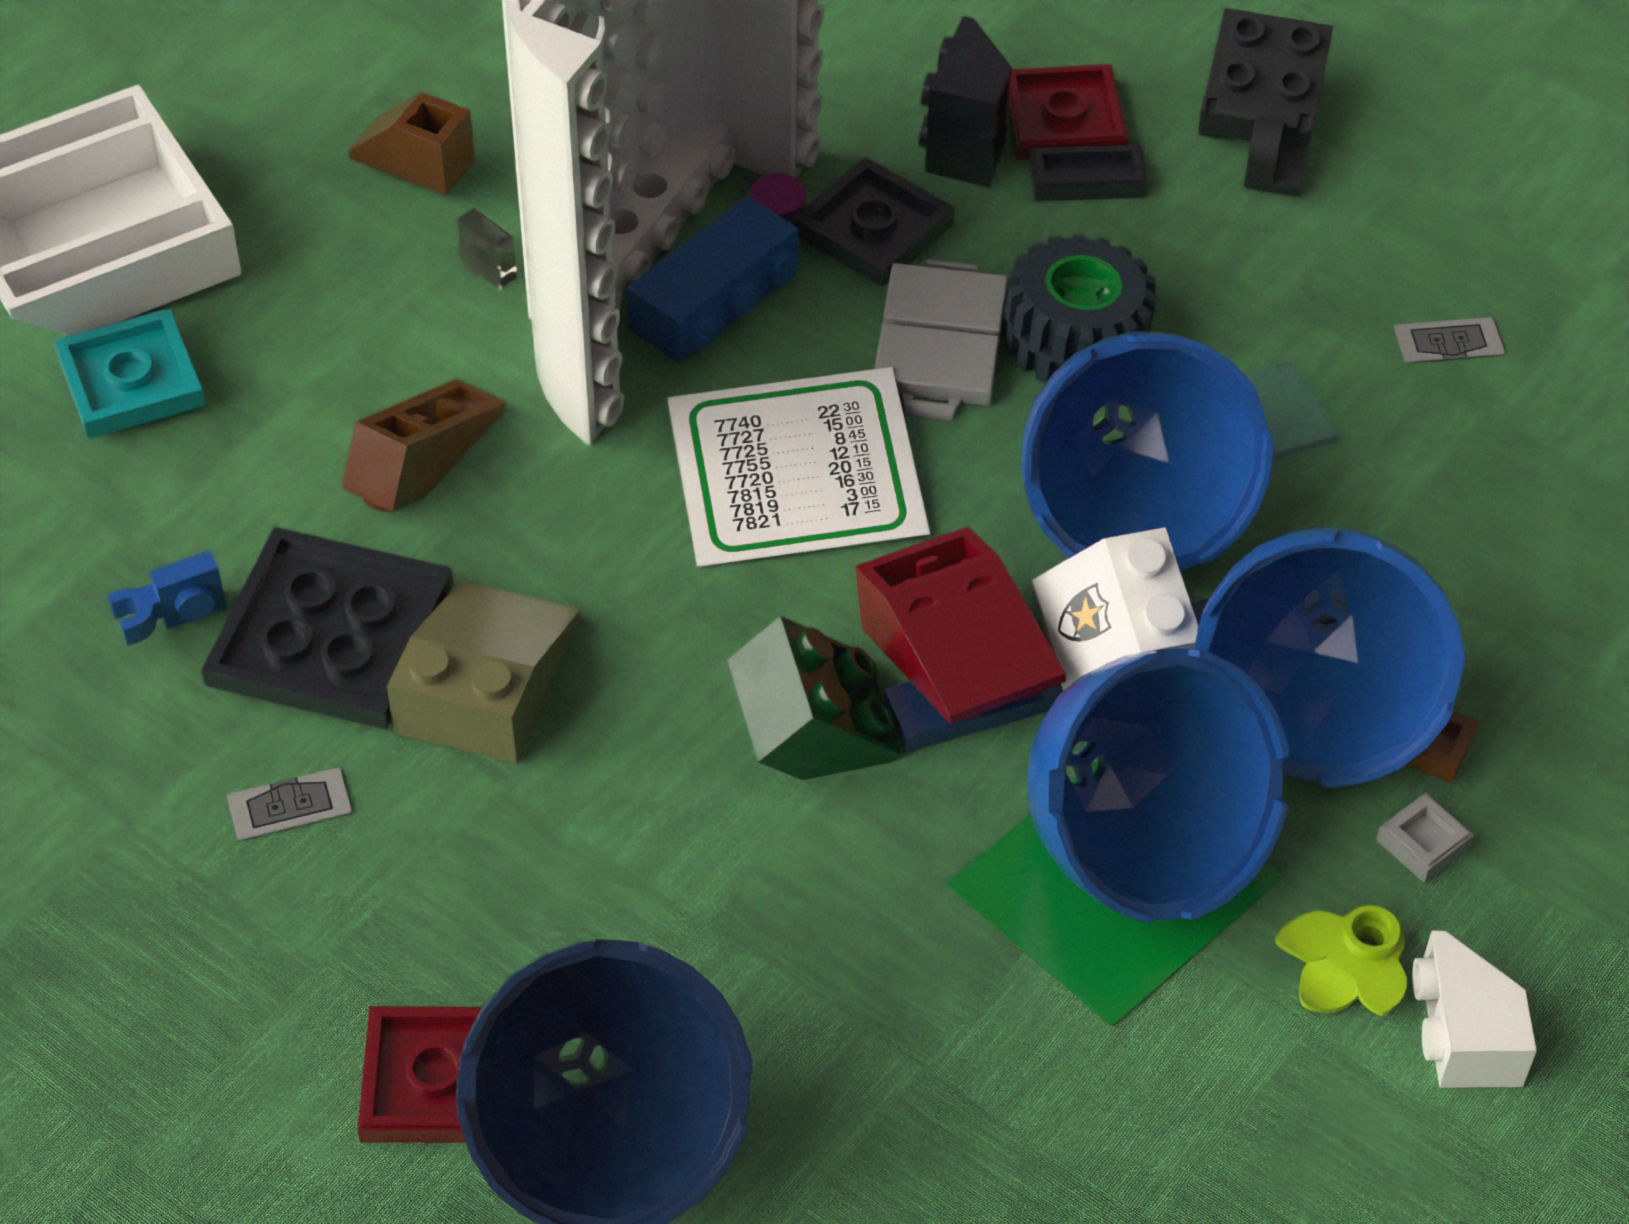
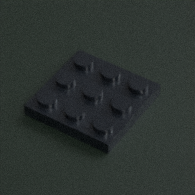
(324, 626)

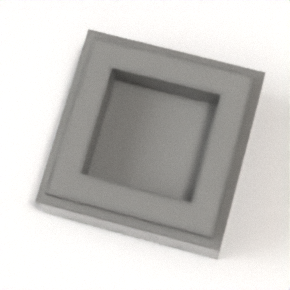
(1425, 837)

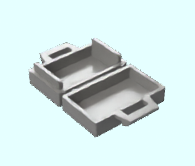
(942, 335)

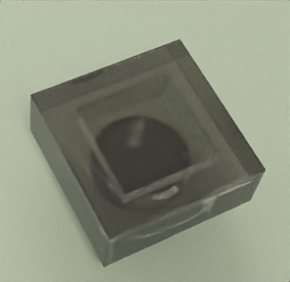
(486, 248)

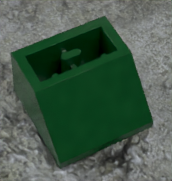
(811, 702)

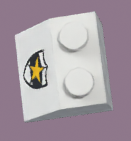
(1115, 602)

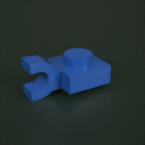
(177, 595)

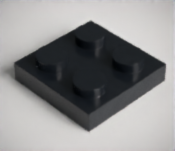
(873, 220)

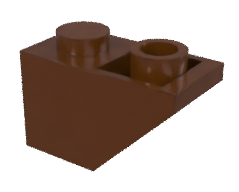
(420, 142)

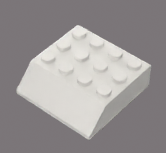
(105, 217)

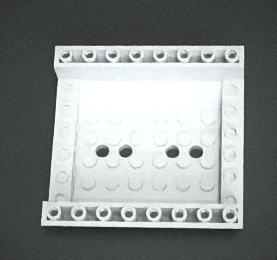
(621, 137)

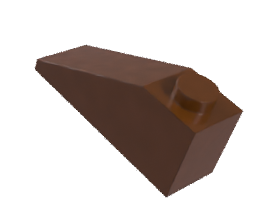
(414, 444)

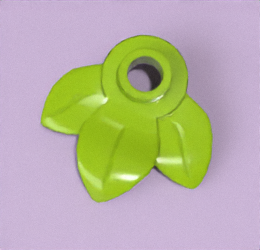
(1343, 967)

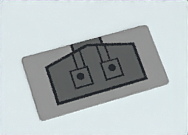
(1449, 339)
(289, 803)

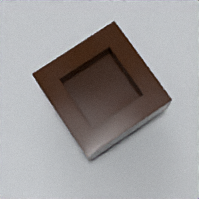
(1448, 749)

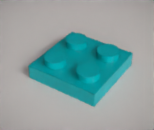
(129, 373)

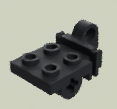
(1267, 92)

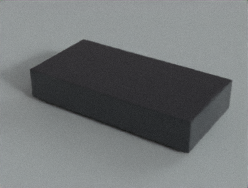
(1087, 173)

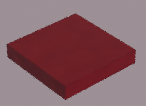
(1065, 108)
(413, 1073)

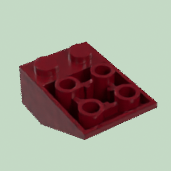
(955, 625)

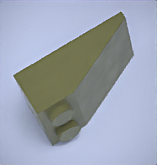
(480, 670)

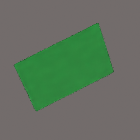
(1078, 941)

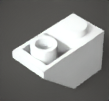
(1475, 1020)

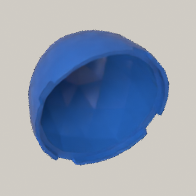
(1185, 460)
(1347, 692)
(1180, 785)

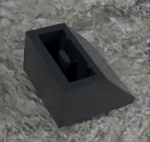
(966, 107)

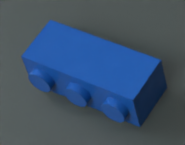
(712, 279)

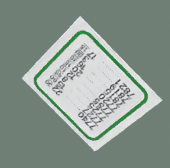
(796, 466)

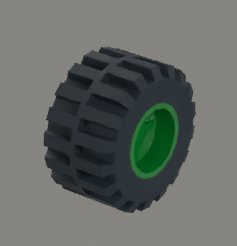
(1072, 297)

